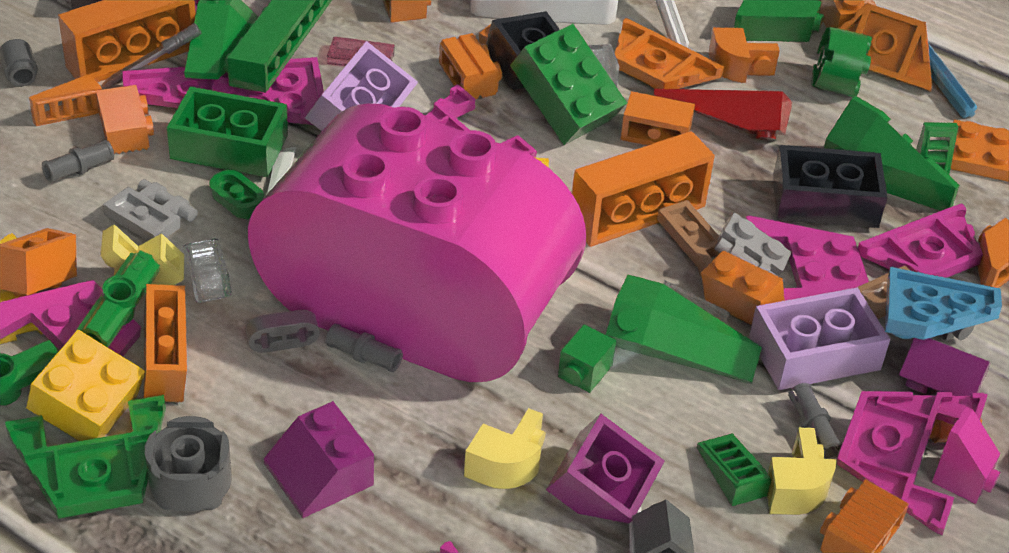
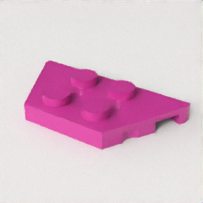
(932, 245)

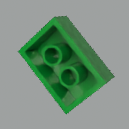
(568, 84)
(228, 131)

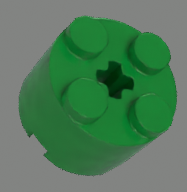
(841, 61)

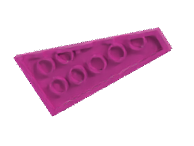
(297, 86)

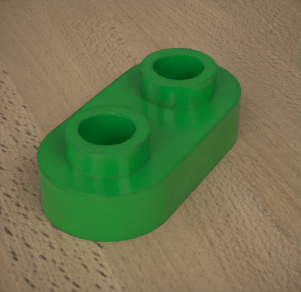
(236, 193)

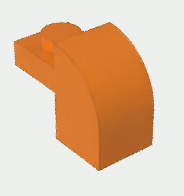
(741, 58)

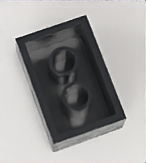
(829, 186)

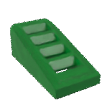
(947, 146)
(736, 490)

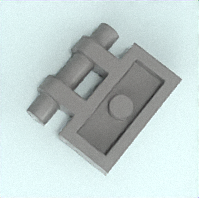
(144, 215)
(752, 245)

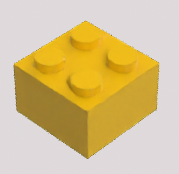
(85, 388)

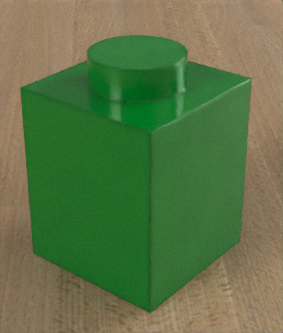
(586, 358)

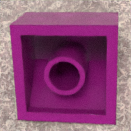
(943, 368)
(320, 460)
(605, 472)

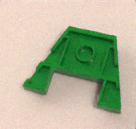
(91, 472)

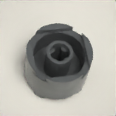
(188, 465)

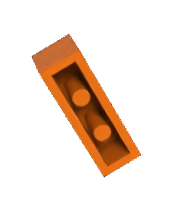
(165, 342)

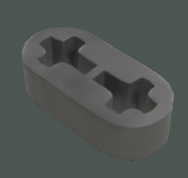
(282, 331)

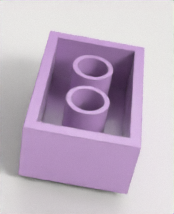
(364, 80)
(819, 338)

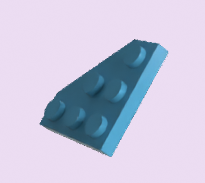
(935, 305)

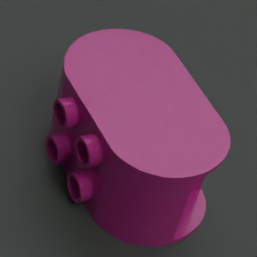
(419, 239)

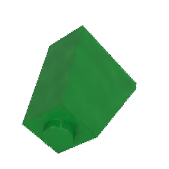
(779, 20)

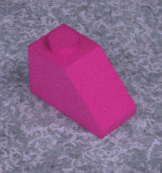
(968, 459)

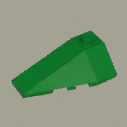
(221, 28)
(905, 169)
(669, 327)

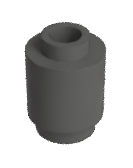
(18, 62)

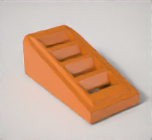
(81, 89)

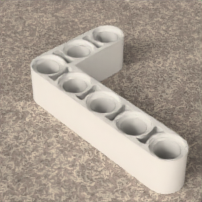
(569, 11)

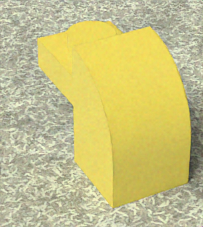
(118, 246)
(503, 458)
(801, 481)

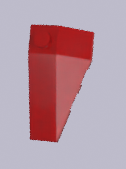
(751, 111)

